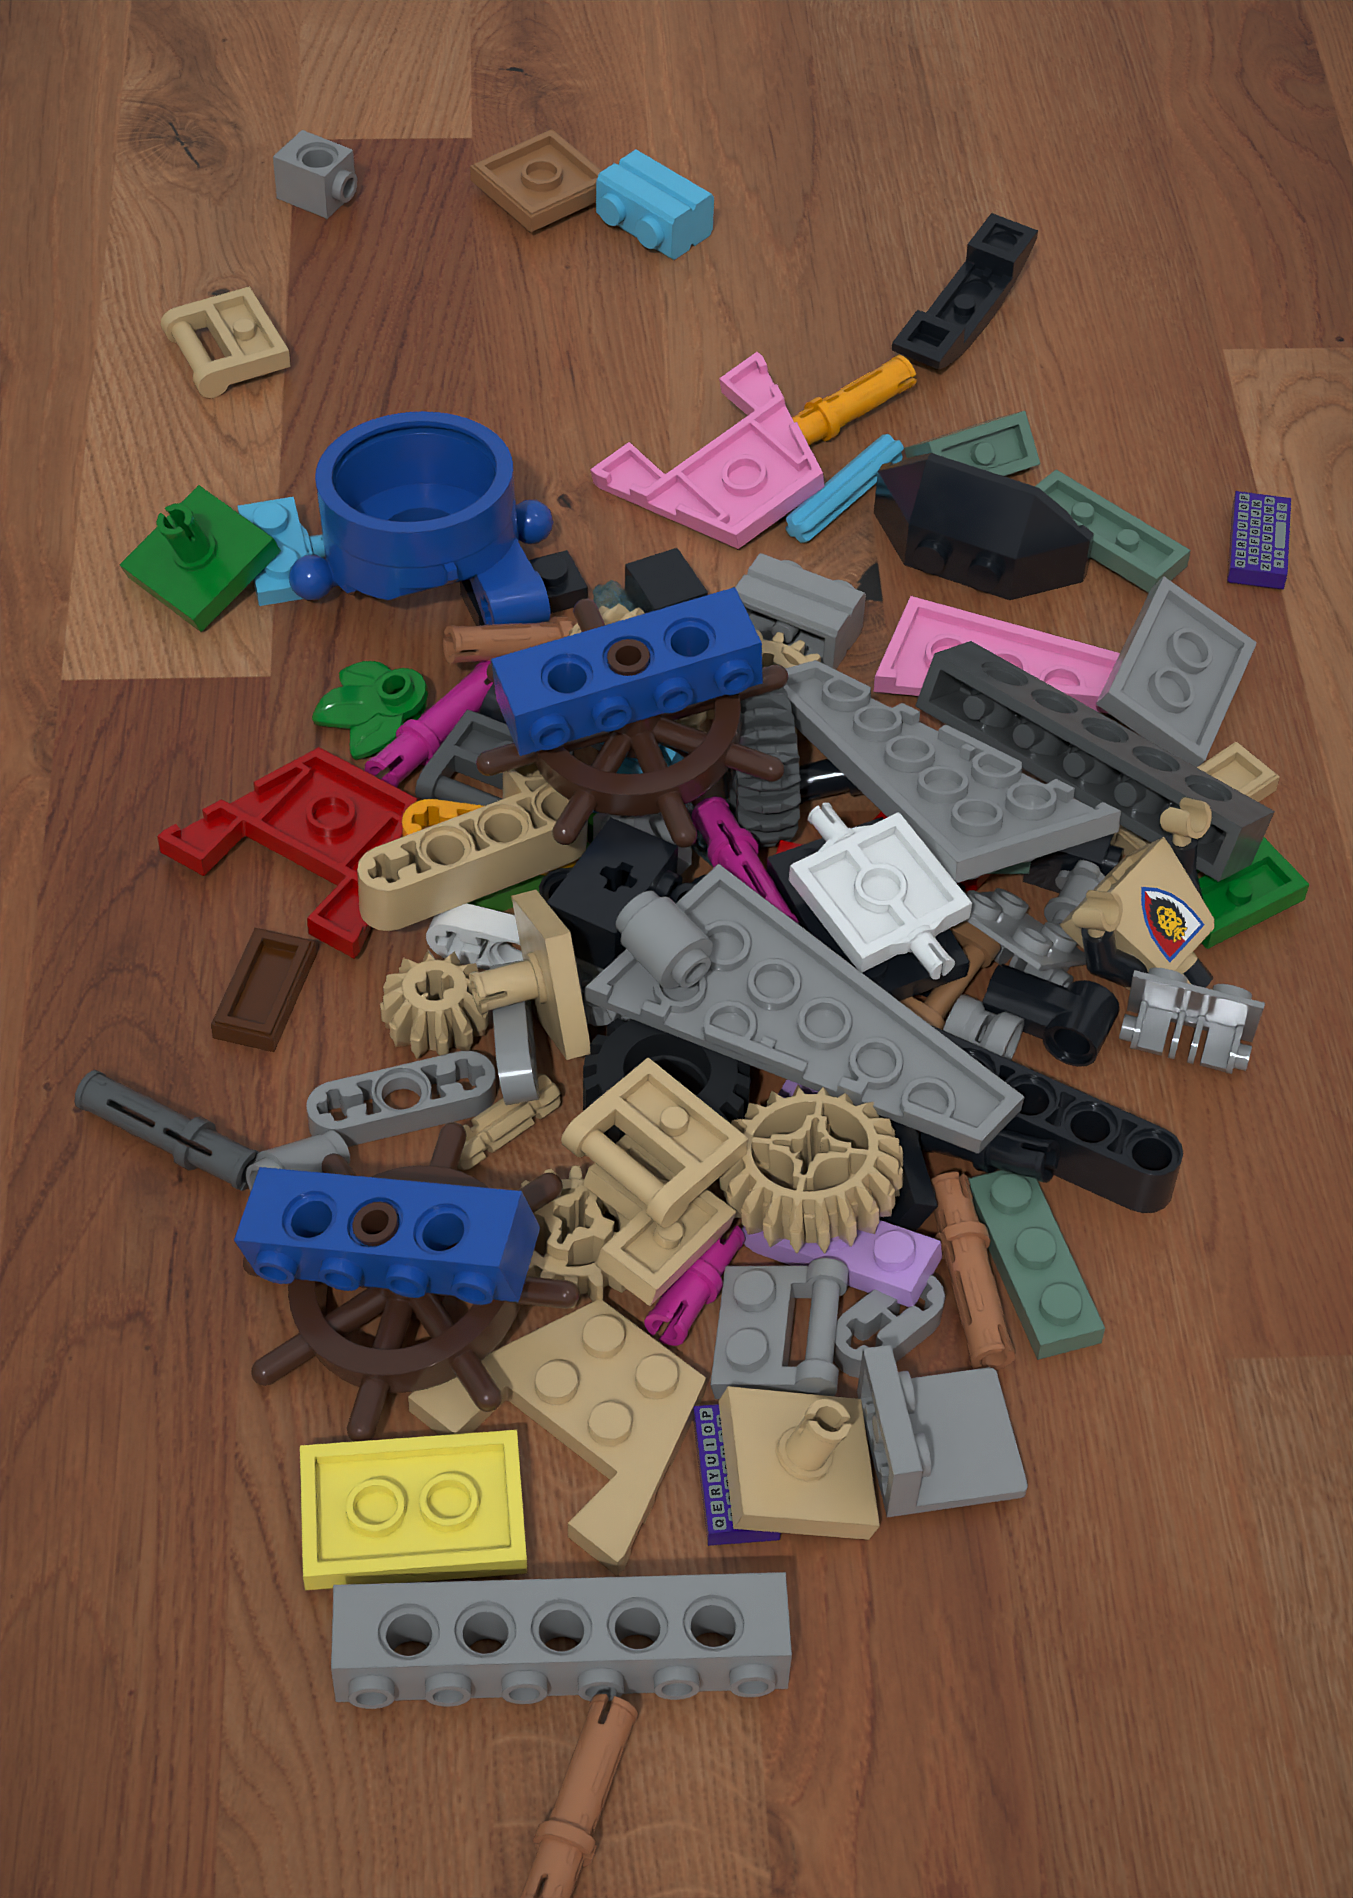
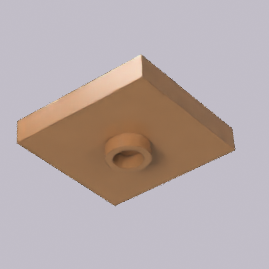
(538, 180)

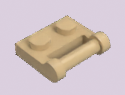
(240, 330)
(669, 1126)

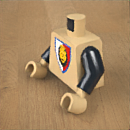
(1149, 906)

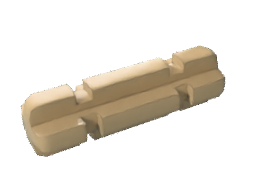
(504, 1122)

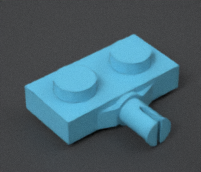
(282, 523)

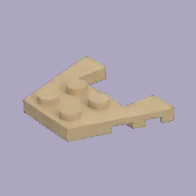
(603, 1395)

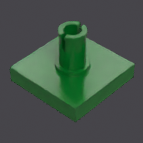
(199, 557)

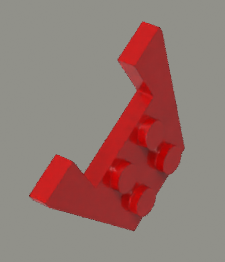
(317, 816)

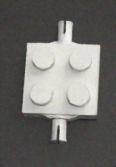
(880, 891)

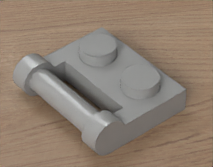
(758, 1324)

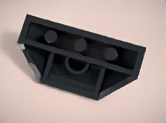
(979, 527)

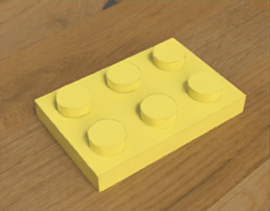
(412, 1509)

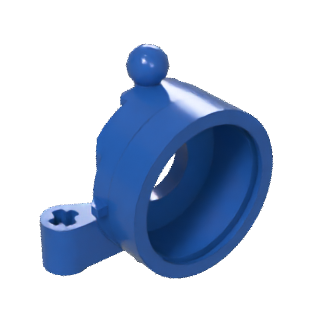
(422, 508)

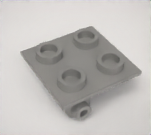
(1032, 946)
(1167, 997)

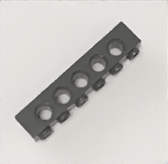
(1089, 752)

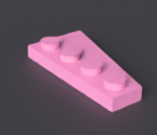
(933, 627)

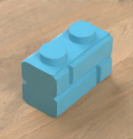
(654, 204)

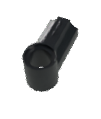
(1068, 1019)

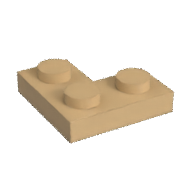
(643, 1253)

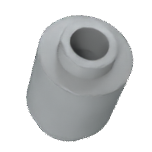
(664, 940)

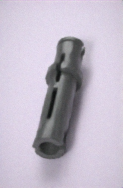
(108, 1101)

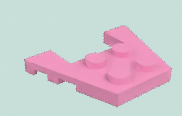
(735, 481)

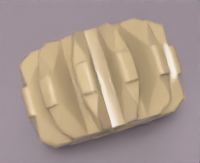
(432, 1006)

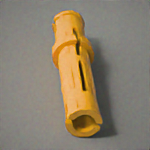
(826, 416)

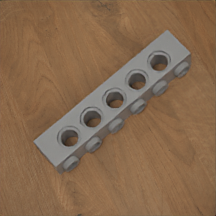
(530, 1612)

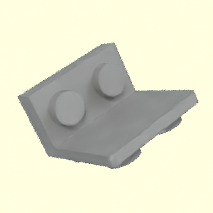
(937, 1436)

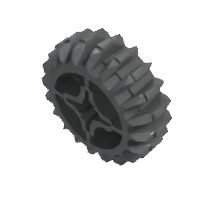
(762, 806)

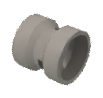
(983, 1028)

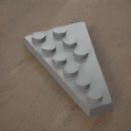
(948, 786)
(810, 1018)

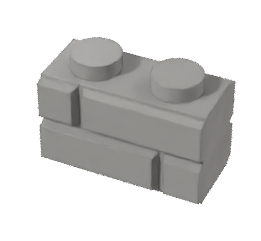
(803, 607)

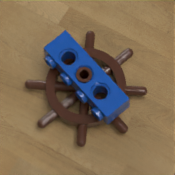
(628, 690)
(410, 1243)

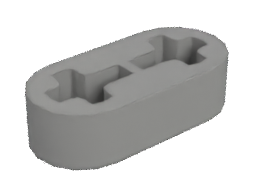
(879, 1312)

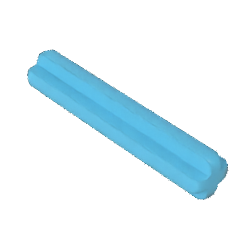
(842, 489)

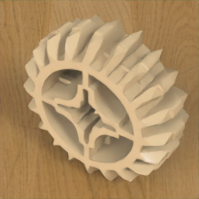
(814, 1169)

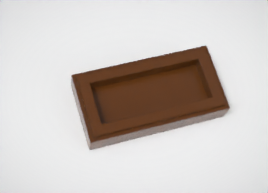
(264, 990)

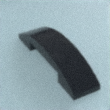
(972, 295)

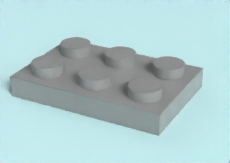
(1177, 673)

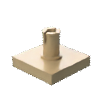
(544, 976)
(798, 1463)

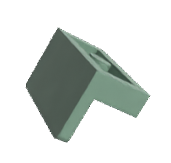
(996, 445)

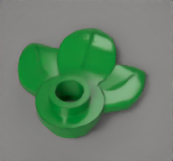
(372, 704)

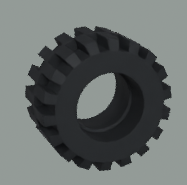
(709, 1075)

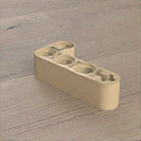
(466, 855)

